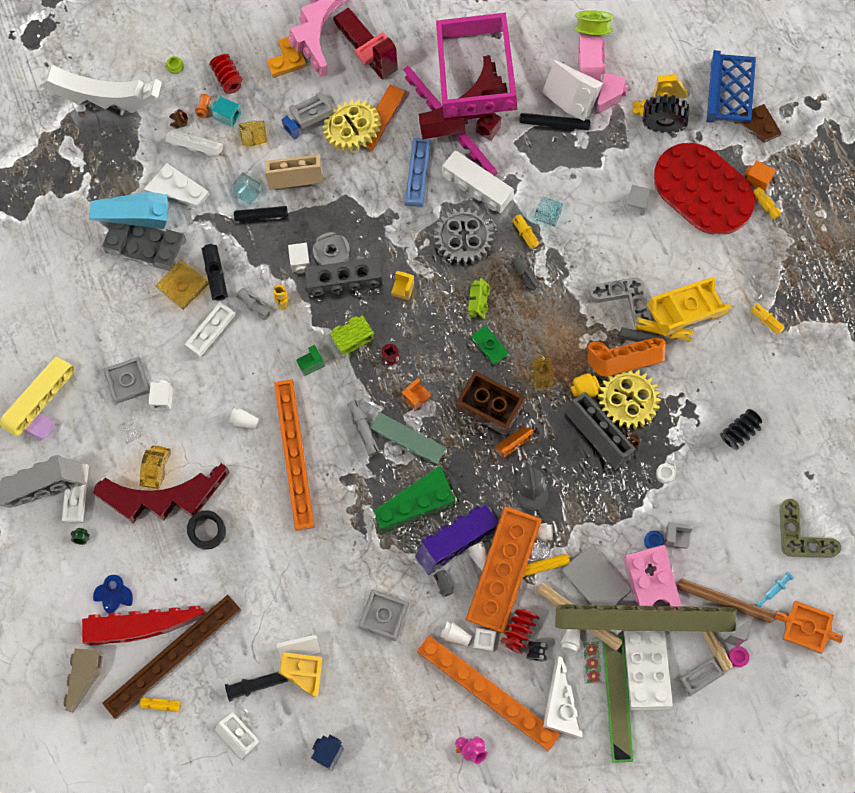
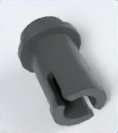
(443, 583)

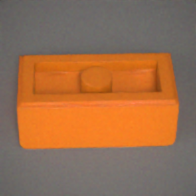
(514, 441)

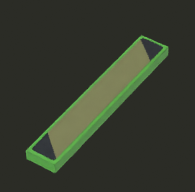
(617, 704)

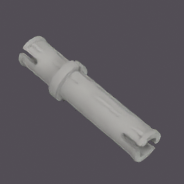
(360, 420)

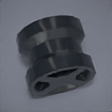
(537, 651)

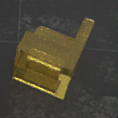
(252, 133)

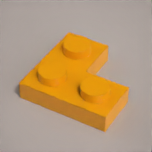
(288, 62)

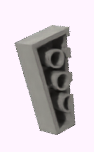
(40, 480)

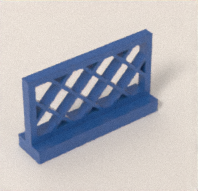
(715, 87)

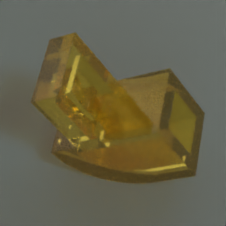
(153, 466)

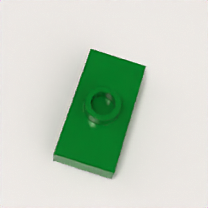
(490, 345)

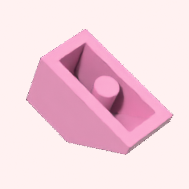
(611, 92)

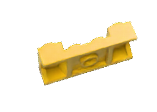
(687, 306)

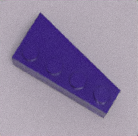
(455, 538)

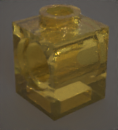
(542, 380)

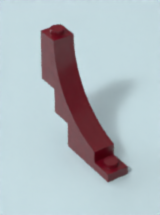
(188, 496)

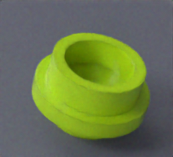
(174, 65)

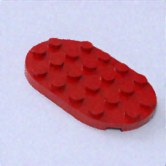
(704, 188)

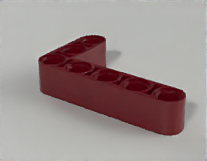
(384, 52)

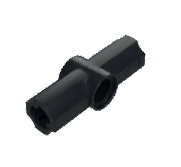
(216, 281)

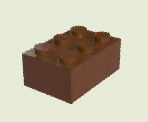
(490, 403)

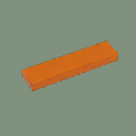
(386, 109)

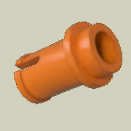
(203, 106)

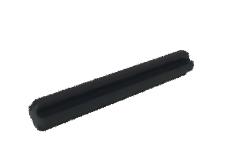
(554, 121)

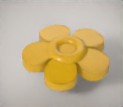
(638, 107)

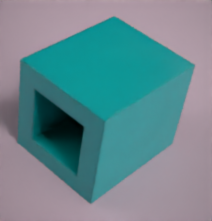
(226, 111)

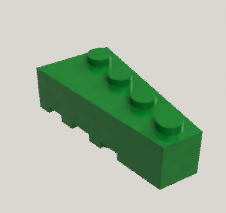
(416, 502)

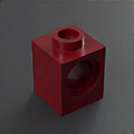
(488, 125)

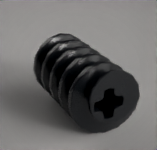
(741, 428)

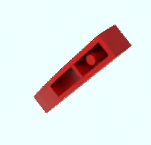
(136, 625)

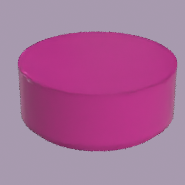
(738, 657)

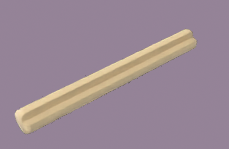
(556, 599)

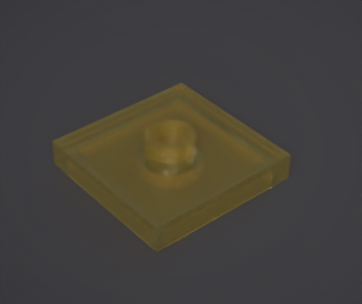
(182, 284)

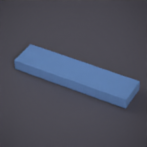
(418, 172)

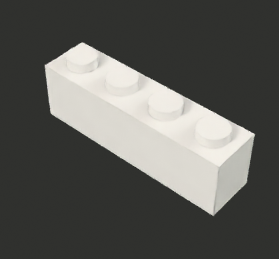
(477, 181)

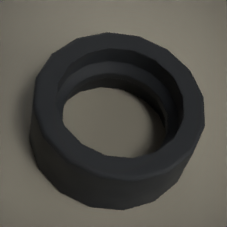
(194, 520)

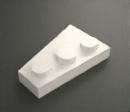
(177, 187)

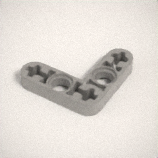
(627, 292)

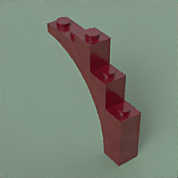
(433, 122)

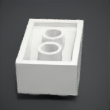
(572, 90)

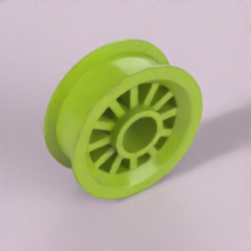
(594, 22)

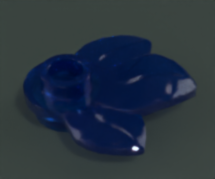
(113, 597)

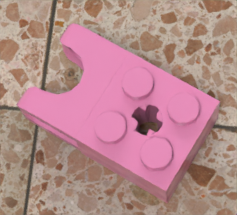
(658, 584)

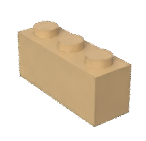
(294, 171)

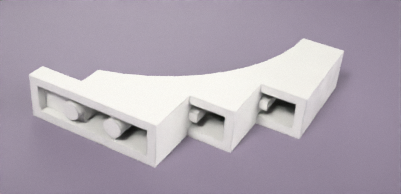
(76, 88)

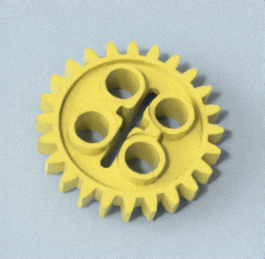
(363, 118)
(638, 385)

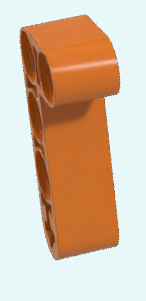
(625, 358)

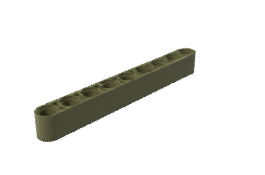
(645, 618)

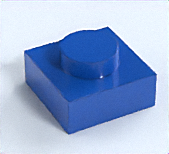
(291, 127)

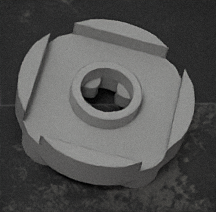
(332, 240)

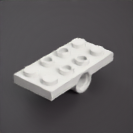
(647, 670)

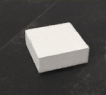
(484, 640)

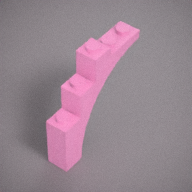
(307, 35)

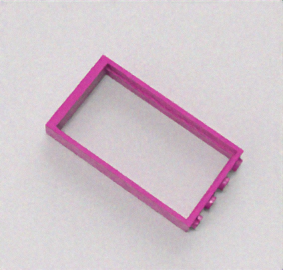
(474, 26)

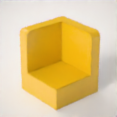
(403, 285)

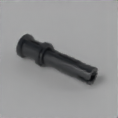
(246, 686)

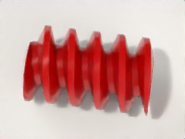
(226, 73)
(519, 629)

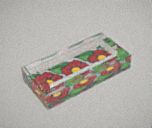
(593, 662)

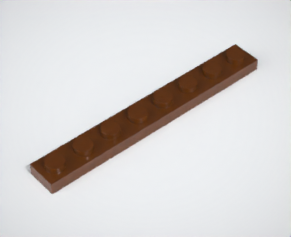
(171, 657)

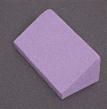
(40, 427)

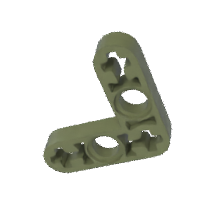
(796, 539)

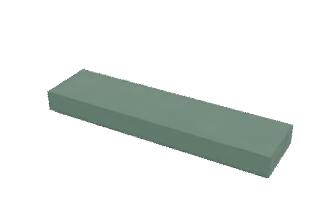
(408, 438)

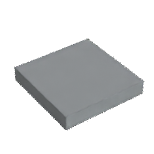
(127, 380)
(383, 615)

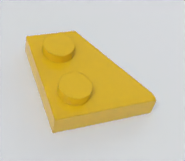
(669, 85)
(302, 671)

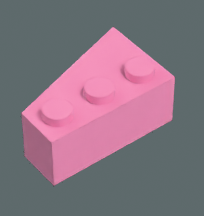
(591, 55)

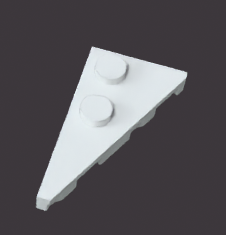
(560, 707)

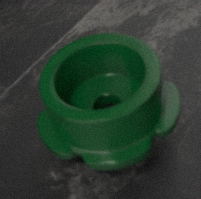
(80, 536)

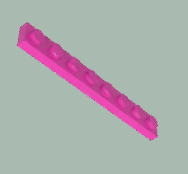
(433, 104)

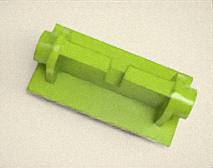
(480, 291)

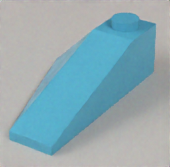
(138, 209)

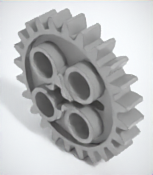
(481, 235)

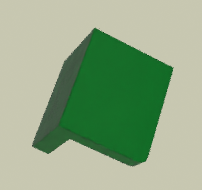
(310, 362)

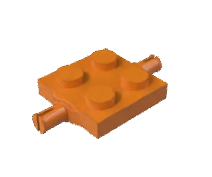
(808, 627)

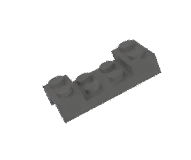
(144, 244)

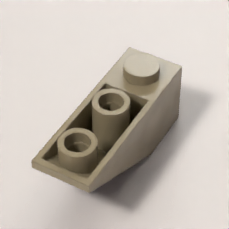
(85, 670)

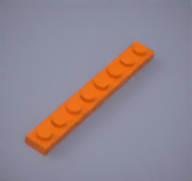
(294, 455)
(488, 692)

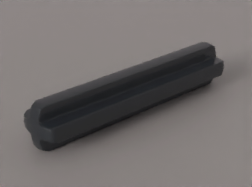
(260, 213)

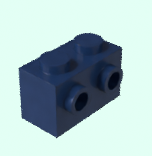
(327, 751)

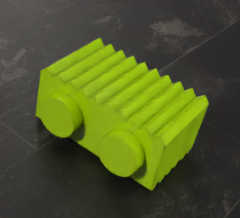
(352, 335)

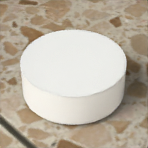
(665, 473)

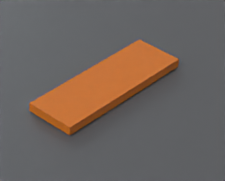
(503, 569)

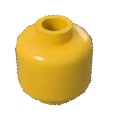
(585, 383)

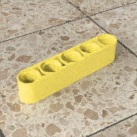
(36, 396)

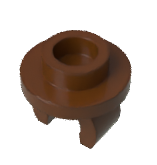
(180, 118)
(633, 438)

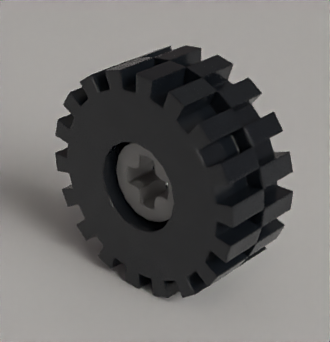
(666, 113)

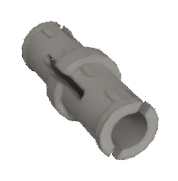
(253, 303)

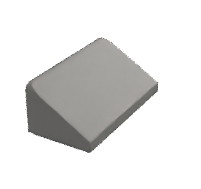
(739, 635)

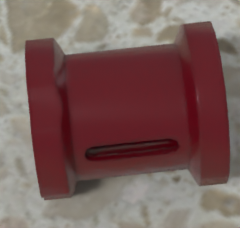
(394, 358)

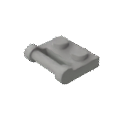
(311, 110)

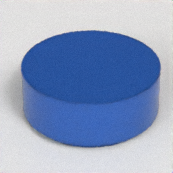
(653, 539)

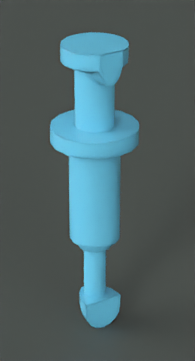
(780, 584)

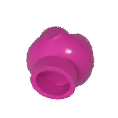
(472, 750)

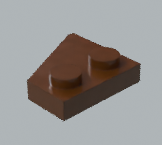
(761, 124)

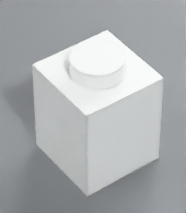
(299, 257)
(160, 395)

